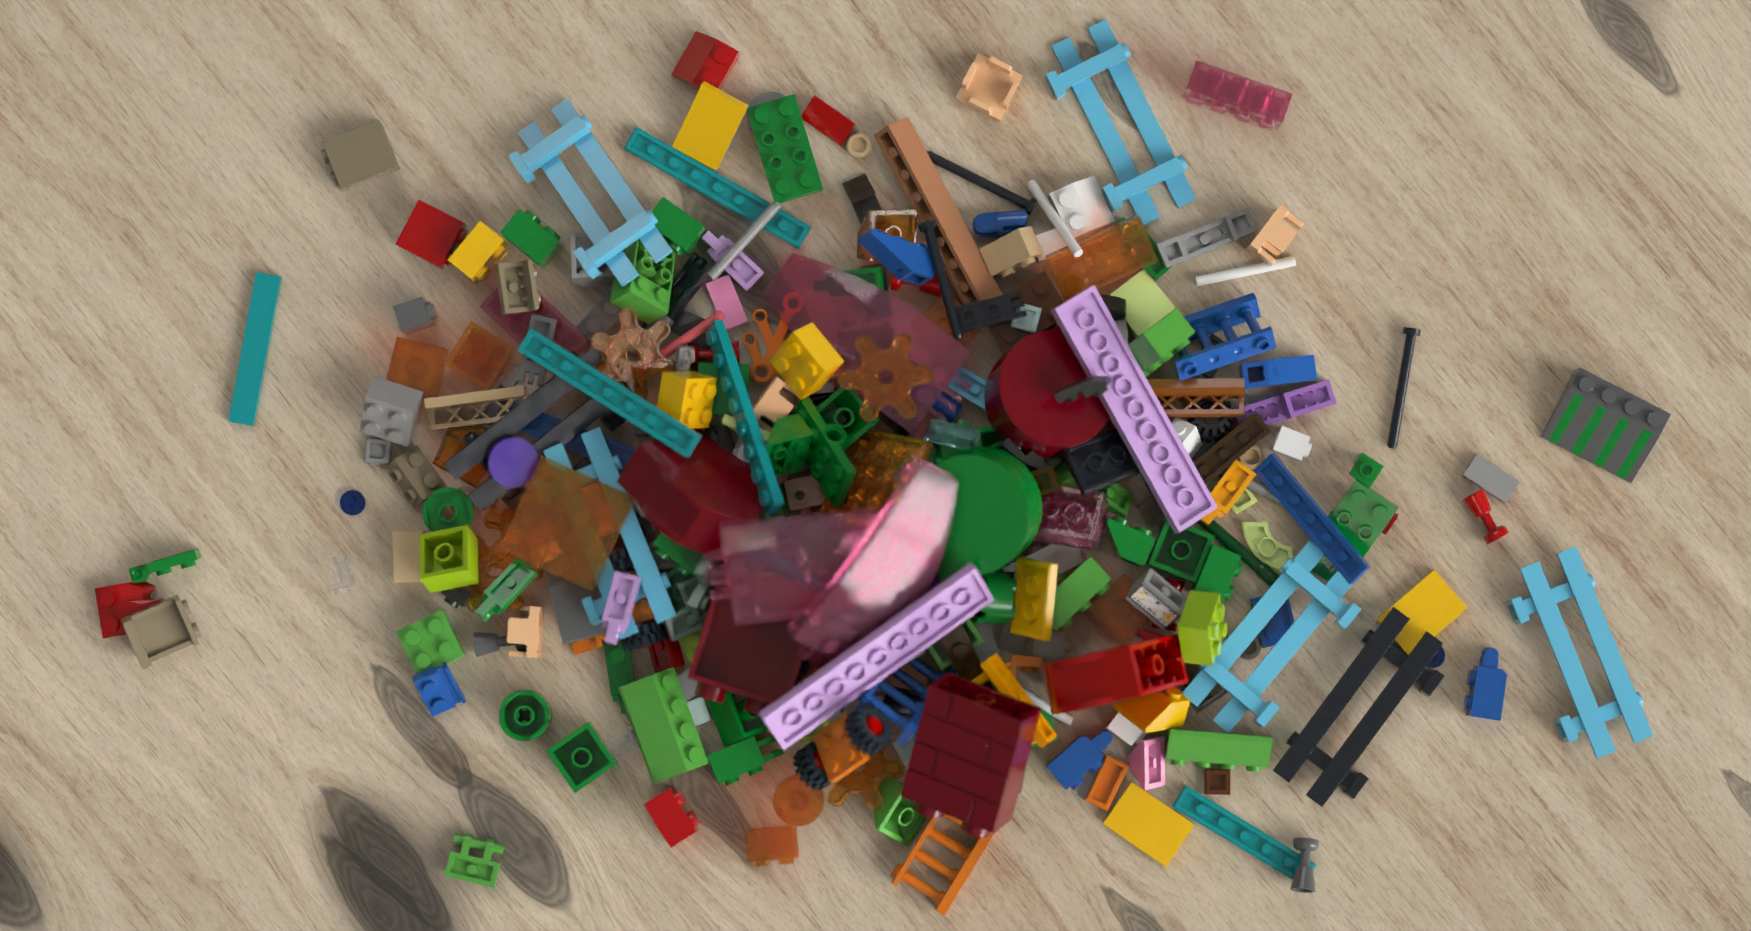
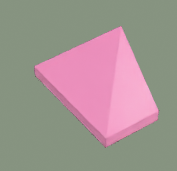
(1148, 762)

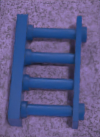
(1223, 318)
(906, 726)

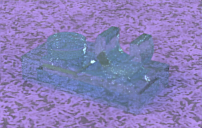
(952, 434)

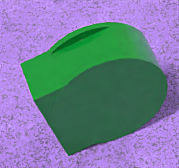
(993, 510)

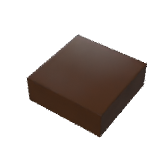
(1217, 781)

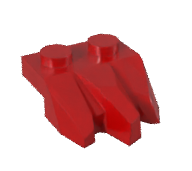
(120, 601)

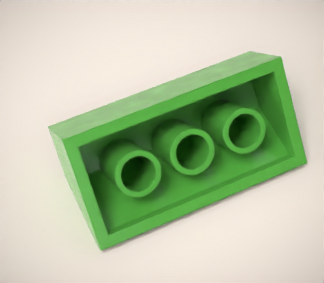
(663, 725)
(1217, 747)

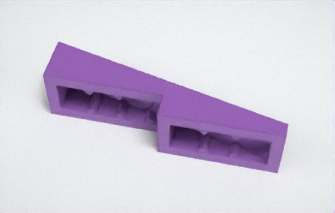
(1291, 403)

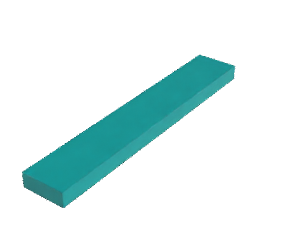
(255, 349)
(1238, 831)

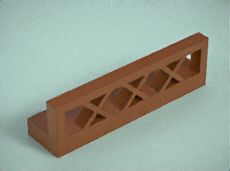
(1200, 389)

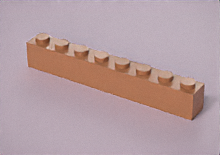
(931, 199)

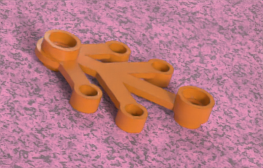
(772, 343)

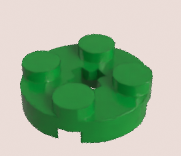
(437, 503)

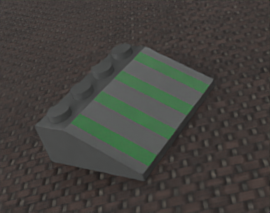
(1605, 424)

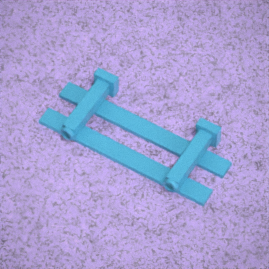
(1133, 185)
(607, 246)
(652, 583)
(1246, 695)
(1590, 715)

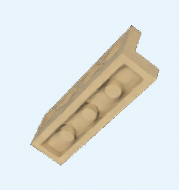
(471, 399)

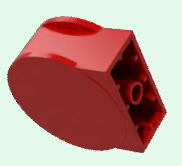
(1114, 674)

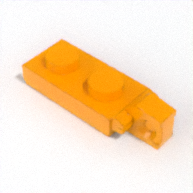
(1229, 489)

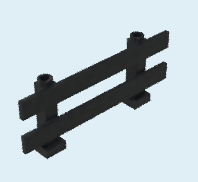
(479, 445)
(1410, 670)

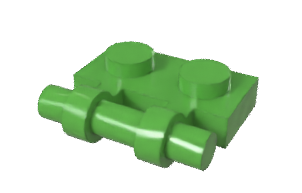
(474, 868)

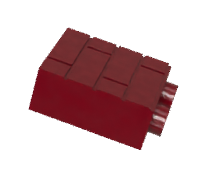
(744, 659)
(970, 754)

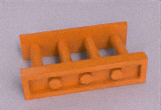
(955, 877)

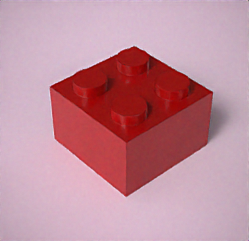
(672, 816)

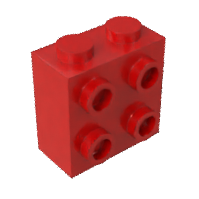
(431, 234)

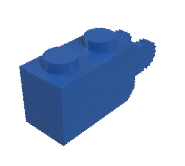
(1486, 687)
(1079, 758)

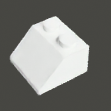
(1082, 207)

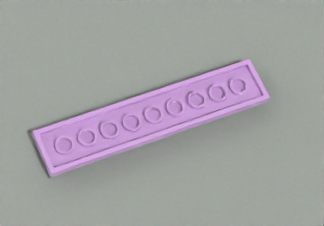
(1135, 409)
(877, 656)

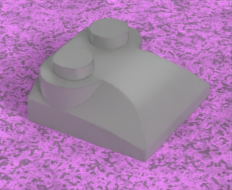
(579, 275)

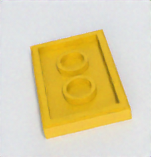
(710, 125)
(1034, 598)
(1430, 608)
(1148, 824)

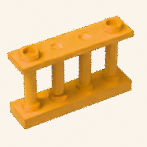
(997, 672)

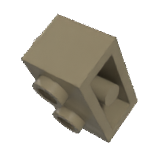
(804, 494)

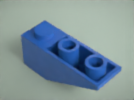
(902, 258)
(1278, 371)

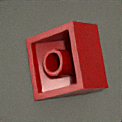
(706, 61)

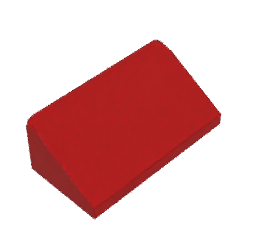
(828, 121)
(666, 654)

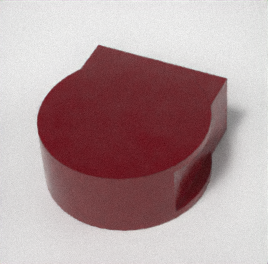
(1023, 401)
(691, 494)

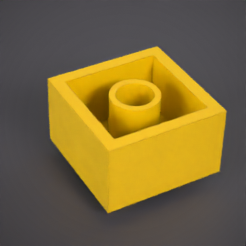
(479, 253)
(806, 361)
(688, 397)

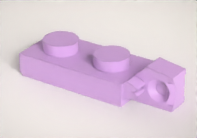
(741, 269)
(620, 605)

